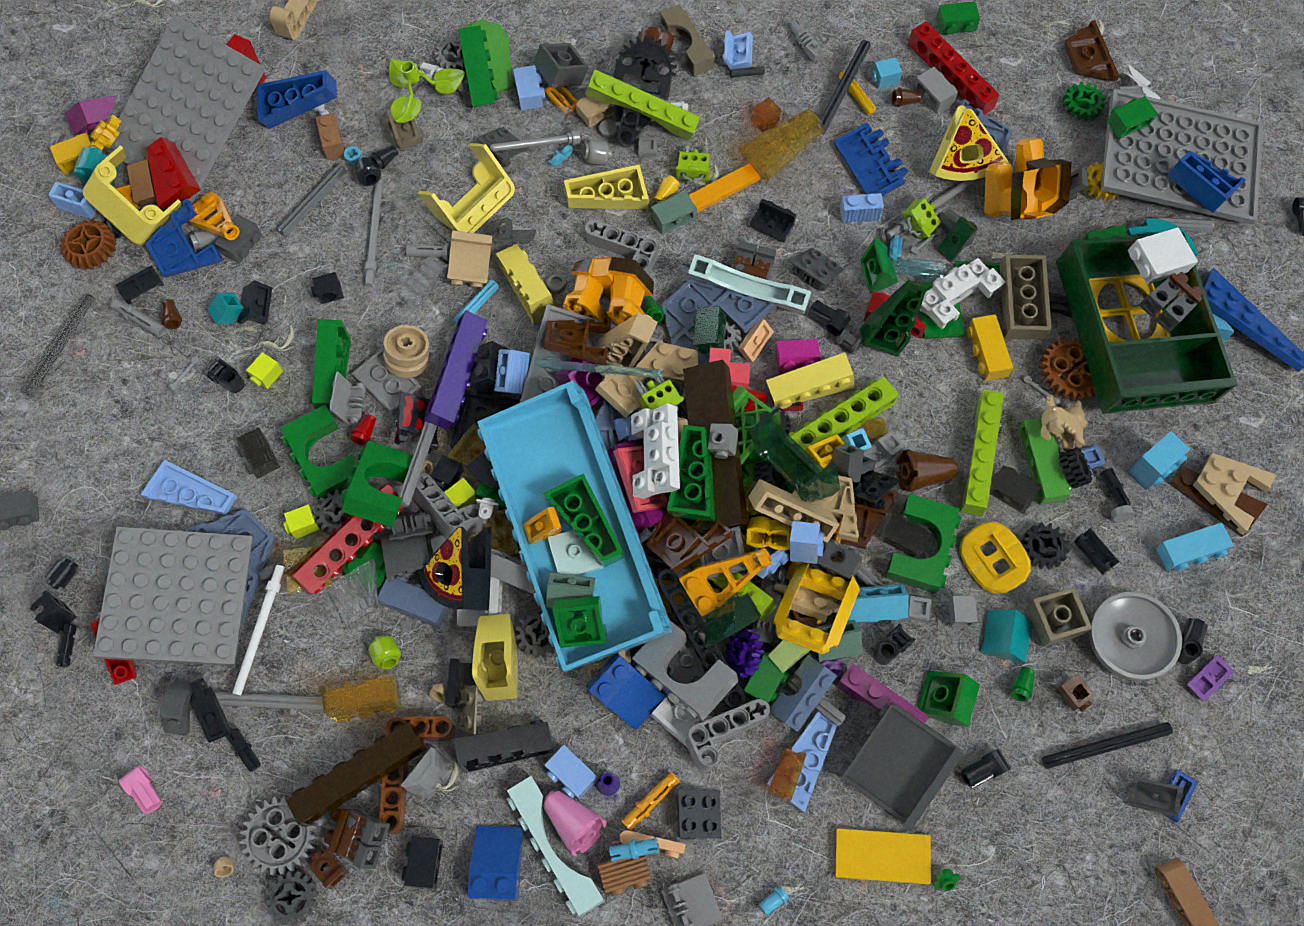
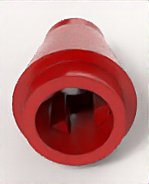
(363, 430)

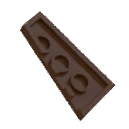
(1184, 483)

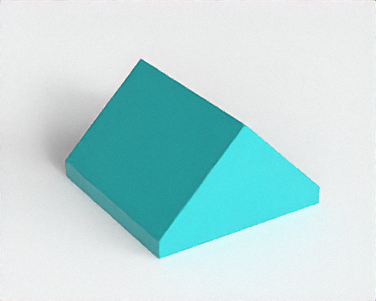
(1007, 635)

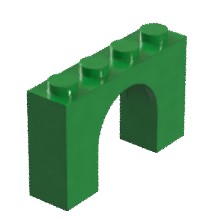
(301, 436)
(362, 498)
(941, 521)

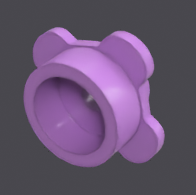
(834, 666)

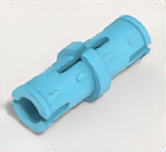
(634, 849)

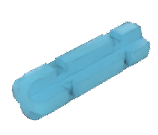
(895, 247)

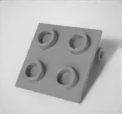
(347, 400)
(692, 902)

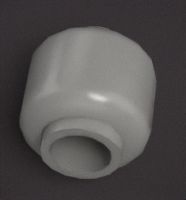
(597, 152)

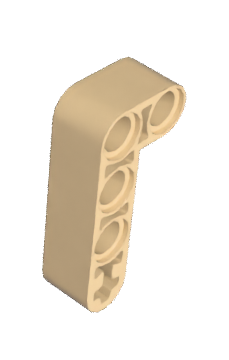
(291, 19)

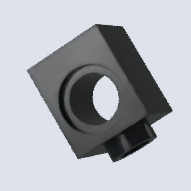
(327, 288)
(447, 472)

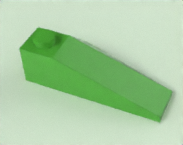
(499, 52)

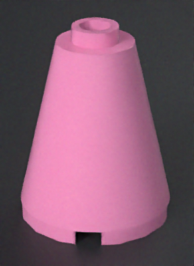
(573, 821)

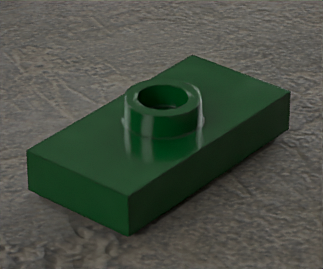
(957, 238)

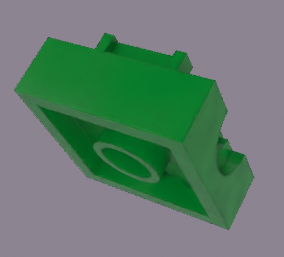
(579, 628)

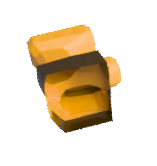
(1034, 190)
(612, 277)

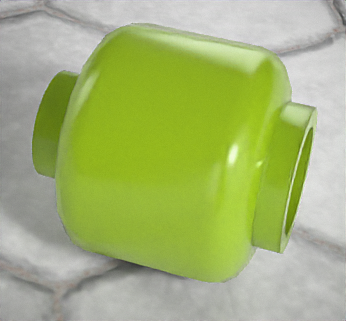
(384, 652)

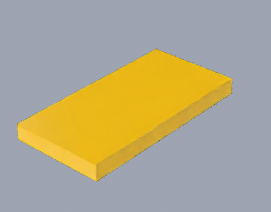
(883, 856)

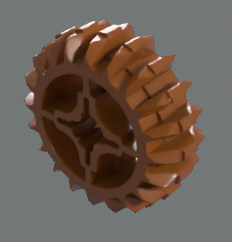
(92, 241)

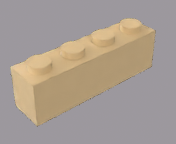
(789, 508)

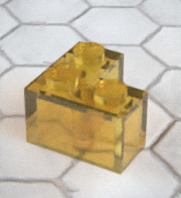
(501, 535)

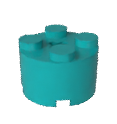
(87, 162)

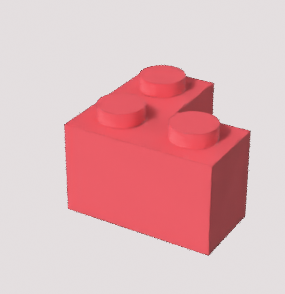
(739, 371)

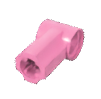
(138, 785)

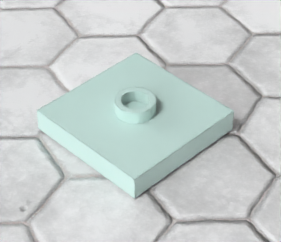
(571, 554)

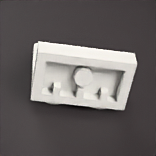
(470, 618)

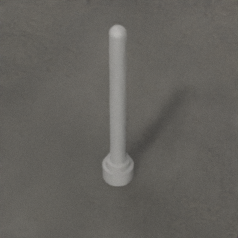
(571, 137)

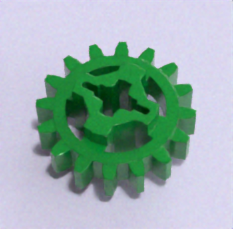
(1084, 101)

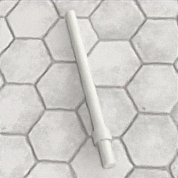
(272, 588)

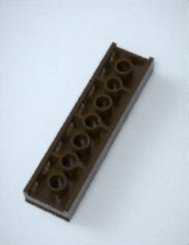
(711, 402)

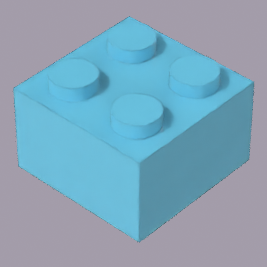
(1159, 461)

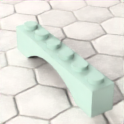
(724, 277)
(580, 889)

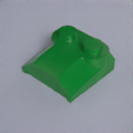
(369, 552)

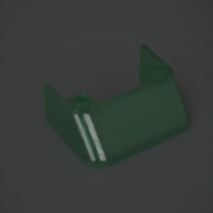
(793, 461)

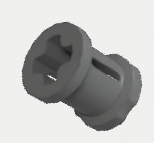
(849, 341)

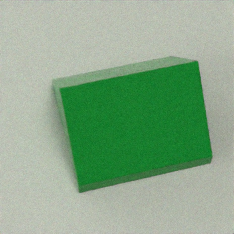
(878, 267)

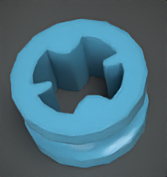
(349, 153)

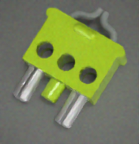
(693, 165)
(921, 217)
(670, 397)

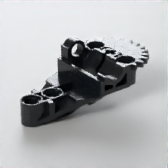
(656, 58)

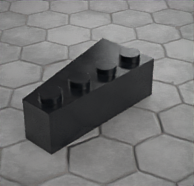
(503, 746)

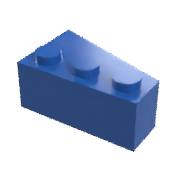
(1204, 181)

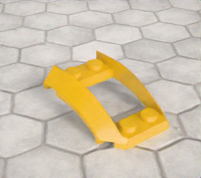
(824, 583)

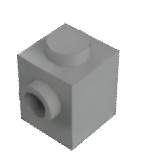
(723, 440)
(962, 610)

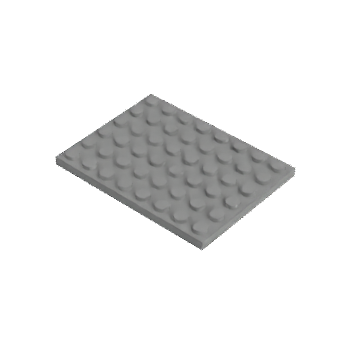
(188, 96)
(1141, 161)

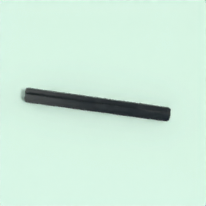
(844, 84)
(1107, 745)

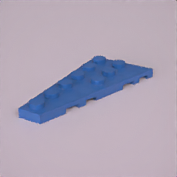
(1243, 315)

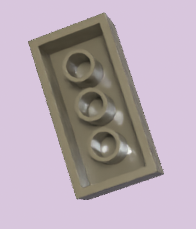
(1025, 297)

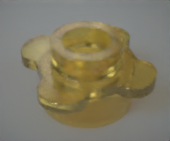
(876, 433)

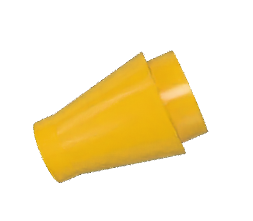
(667, 188)

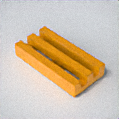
(556, 102)

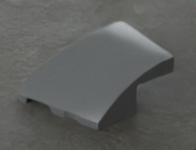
(404, 555)

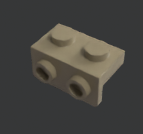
(405, 133)

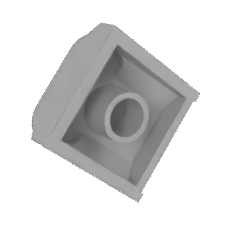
(427, 775)

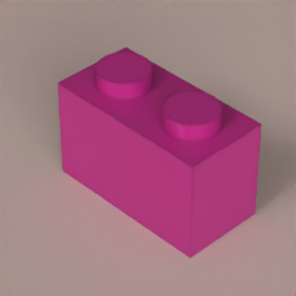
(796, 354)

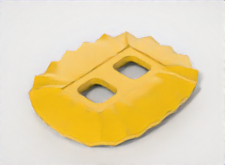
(981, 566)

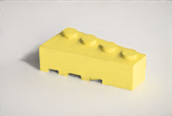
(608, 190)

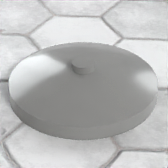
(1135, 636)

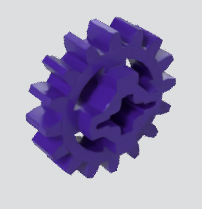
(744, 652)

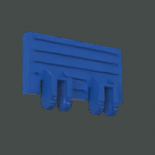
(868, 160)

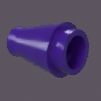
(611, 789)

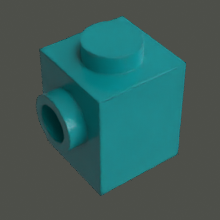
(225, 308)

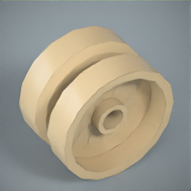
(406, 351)

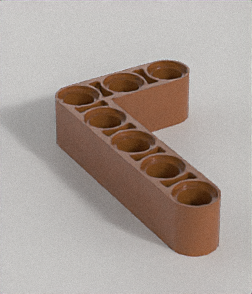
(389, 787)

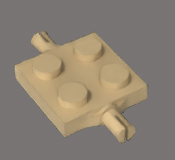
(620, 392)
(811, 602)

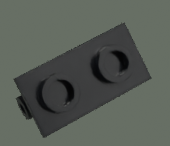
(1096, 551)

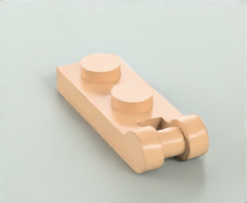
(671, 848)

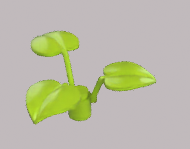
(407, 73)

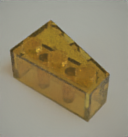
(361, 699)

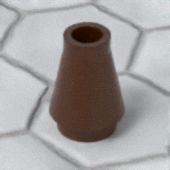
(905, 97)
(170, 315)

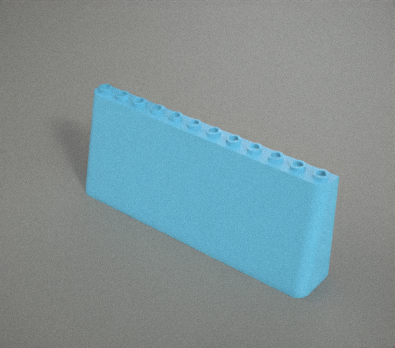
(540, 448)

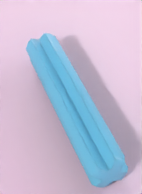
(479, 299)

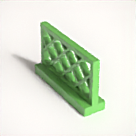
(741, 398)

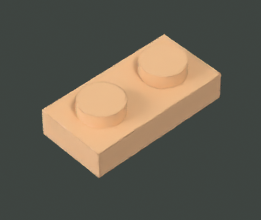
(755, 340)

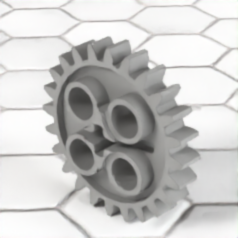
(265, 854)

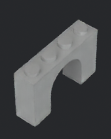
(697, 697)

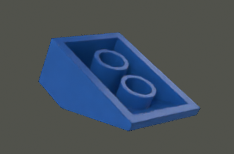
(625, 691)
(496, 863)

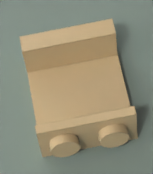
(469, 259)

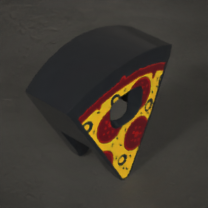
(460, 572)

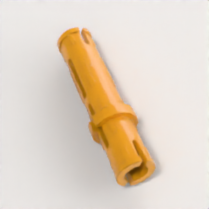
(650, 801)

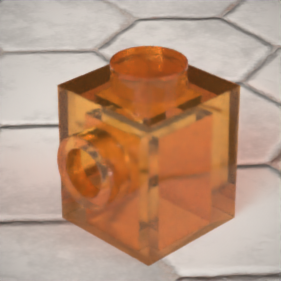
(765, 115)

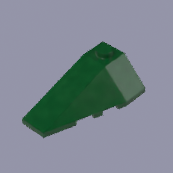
(891, 323)

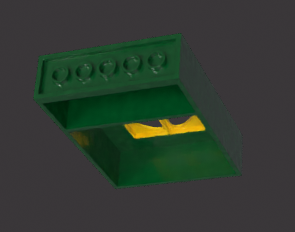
(1148, 373)

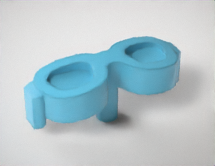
(560, 157)

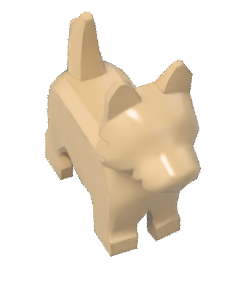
(1064, 423)

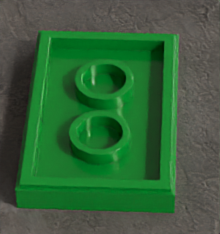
(933, 331)

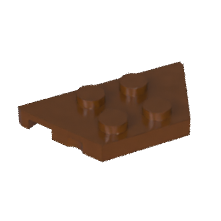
(1090, 54)

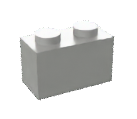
(935, 90)

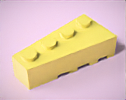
(525, 282)
(812, 381)

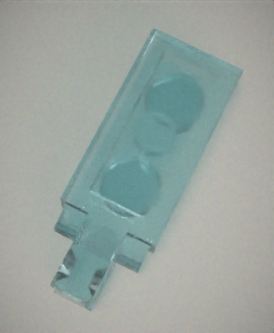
(919, 267)

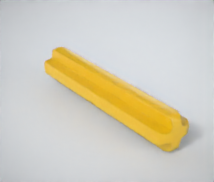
(860, 96)

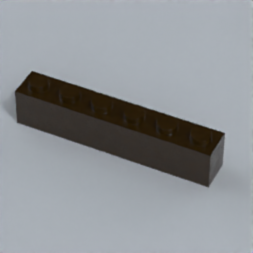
(356, 774)

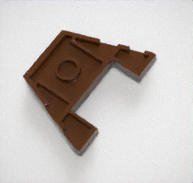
(571, 339)
(868, 521)
(681, 545)

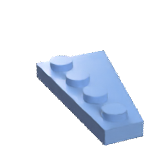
(185, 489)
(814, 743)

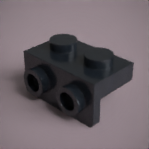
(773, 220)

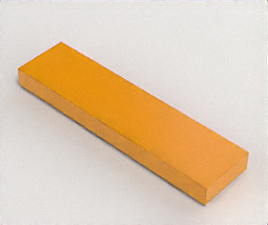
(724, 187)

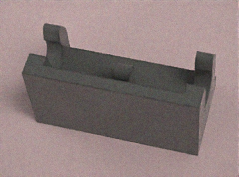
(1155, 796)

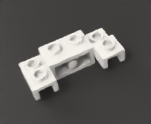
(956, 286)
(660, 451)

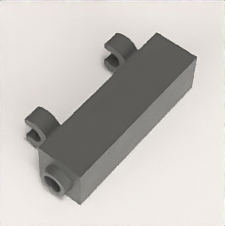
(767, 628)

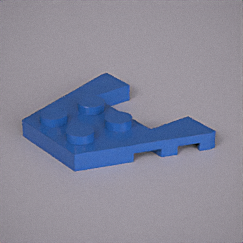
(173, 249)

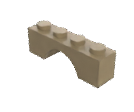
(698, 56)

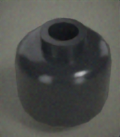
(367, 171)

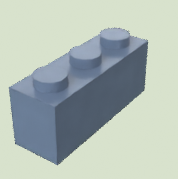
(412, 601)

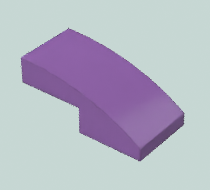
(1210, 677)

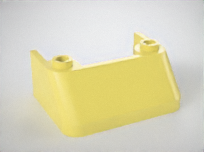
(479, 203)
(132, 223)

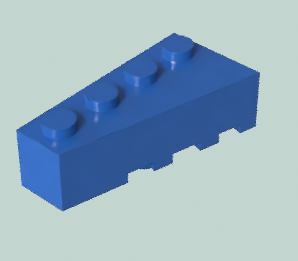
(293, 96)

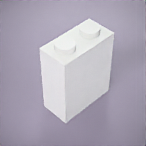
(1162, 255)

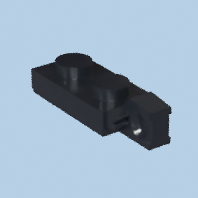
(208, 711)

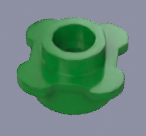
(946, 880)

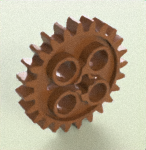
(1066, 356)

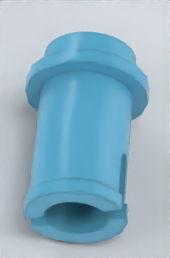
(774, 900)

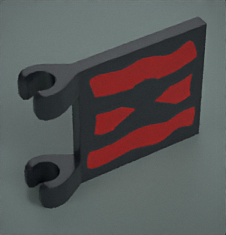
(411, 419)

